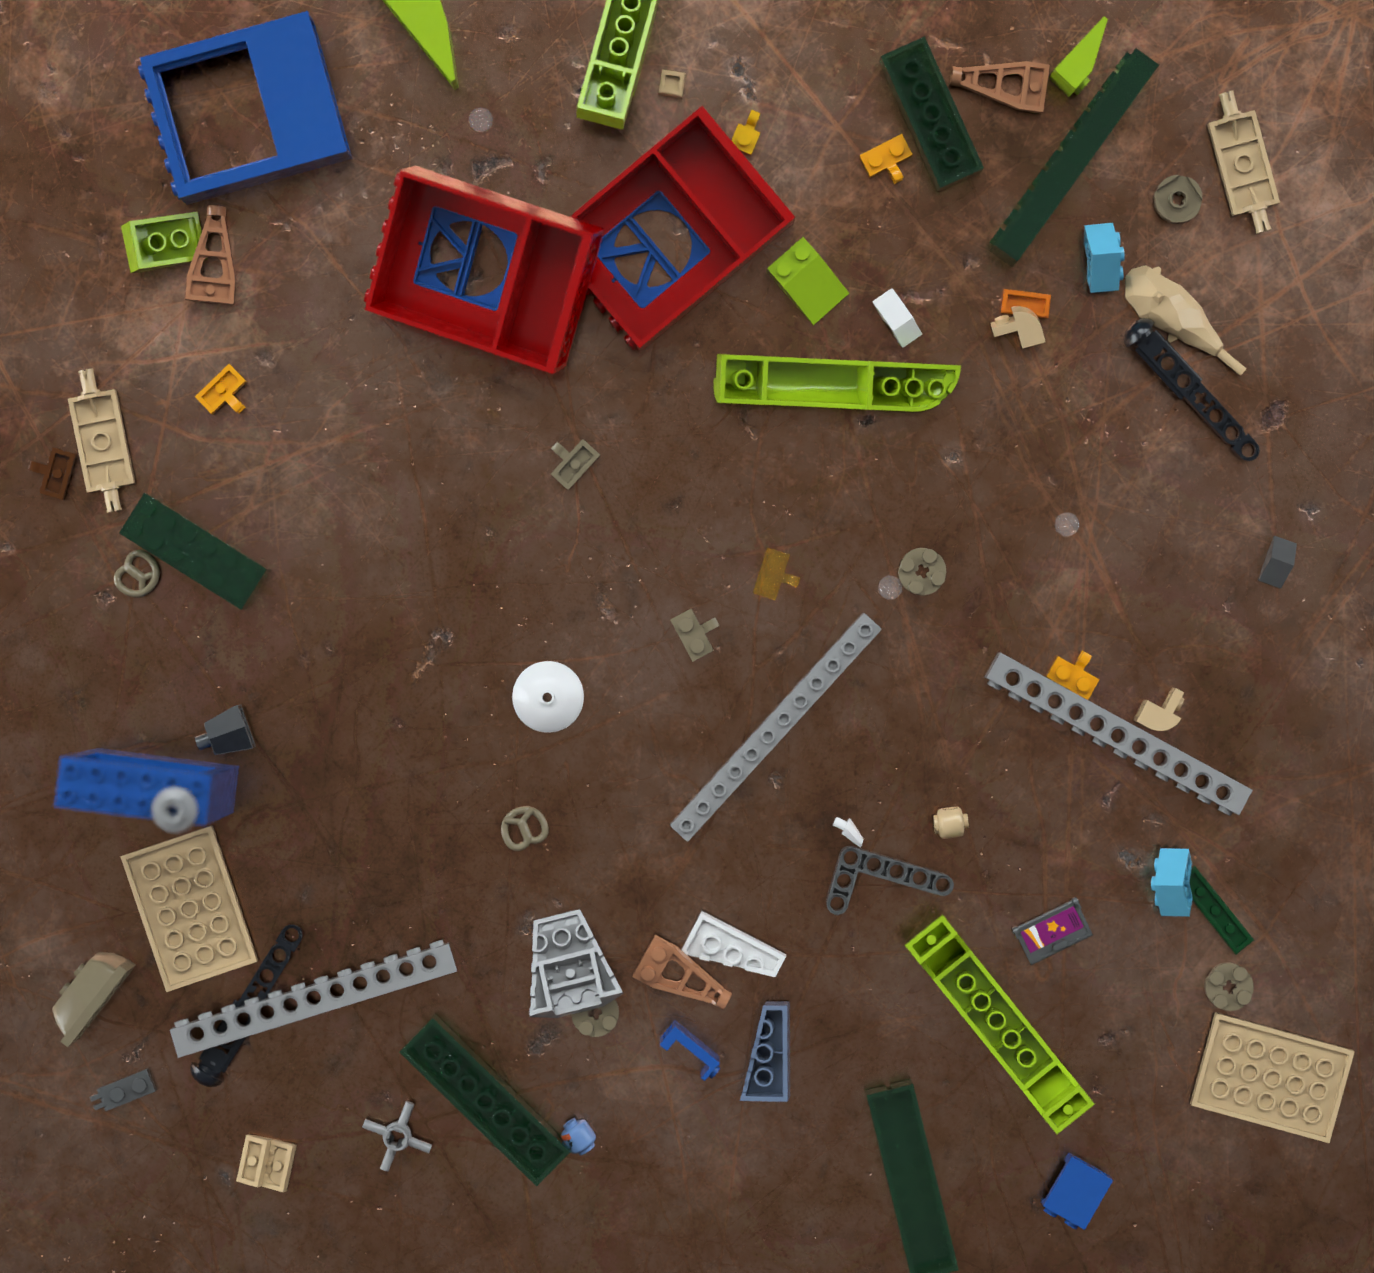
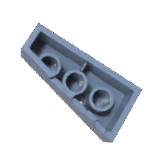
(770, 1058)

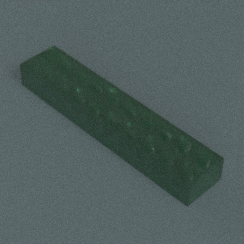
(1076, 153)

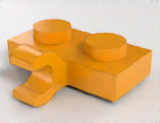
(886, 157)
(222, 390)
(1073, 676)

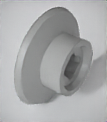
(183, 801)

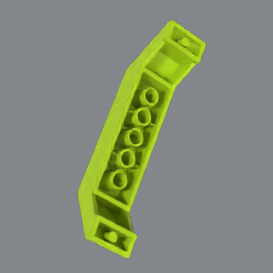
(999, 1024)

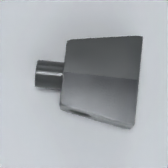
(227, 732)

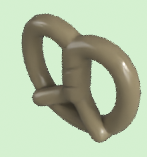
(137, 574)
(523, 827)

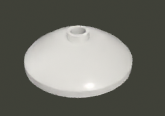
(553, 679)

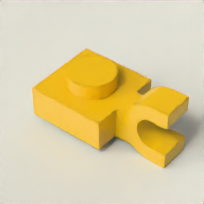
(745, 136)

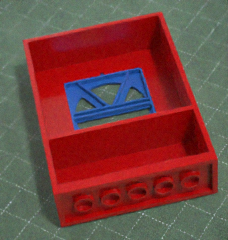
(718, 198)
(544, 284)

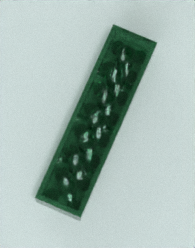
(485, 1100)

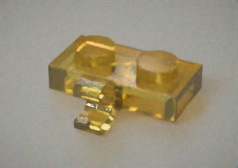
(773, 573)

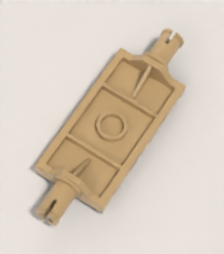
(1243, 162)
(101, 440)

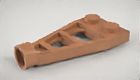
(1032, 90)
(205, 288)
(656, 958)

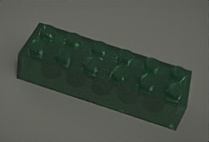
(931, 114)
(194, 551)

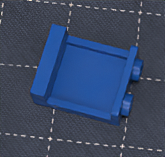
(694, 1045)
(1077, 1192)

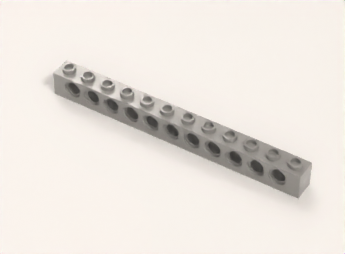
(775, 726)
(1236, 792)
(187, 1044)

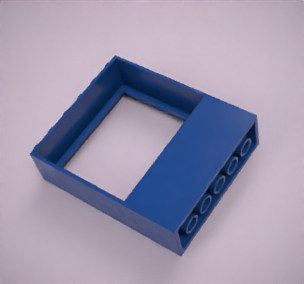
(294, 96)
(130, 782)

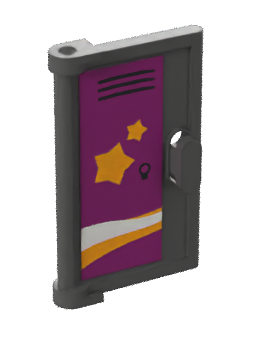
(1051, 928)

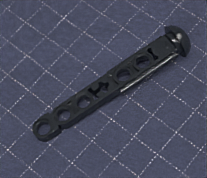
(1150, 344)
(215, 1058)

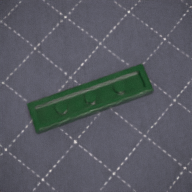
(1218, 913)

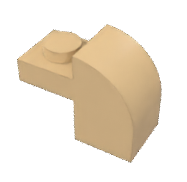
(1024, 322)
(1159, 717)

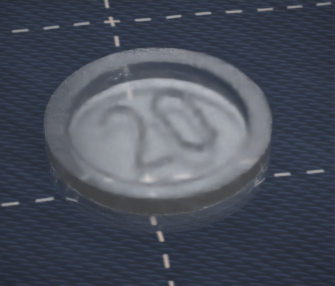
(480, 119)
(1066, 524)
(890, 587)

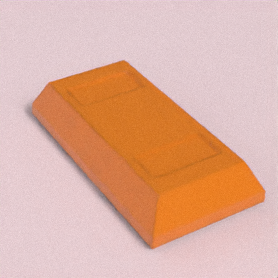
(1036, 302)

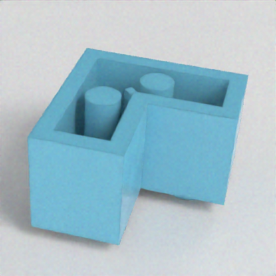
(1103, 257)
(1172, 882)

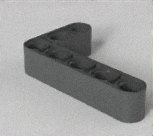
(883, 872)

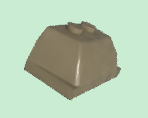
(89, 993)

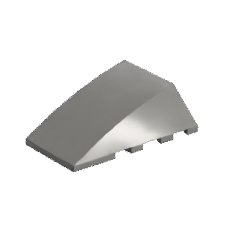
(568, 968)

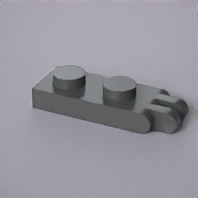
(124, 1090)

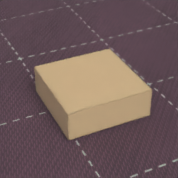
(672, 83)

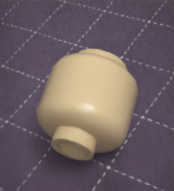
(950, 822)

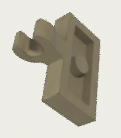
(573, 463)
(693, 634)

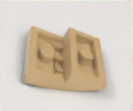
(266, 1163)

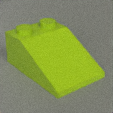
(1073, 71)
(161, 241)
(807, 281)

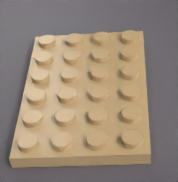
(189, 908)
(1272, 1077)

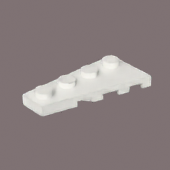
(724, 944)

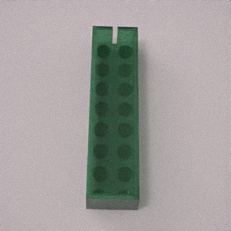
(911, 1178)

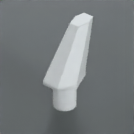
(849, 830)

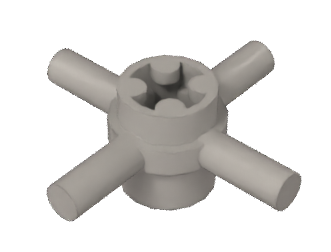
(401, 1127)

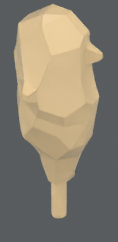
(1174, 312)

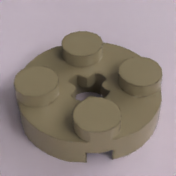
(1173, 212)
(926, 558)
(1240, 994)
(597, 1027)

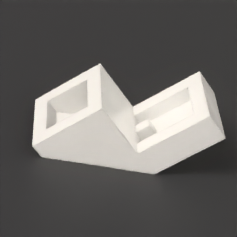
(897, 317)

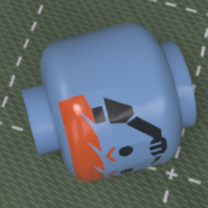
(578, 1136)

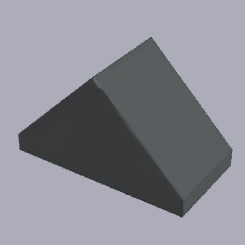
(1278, 562)

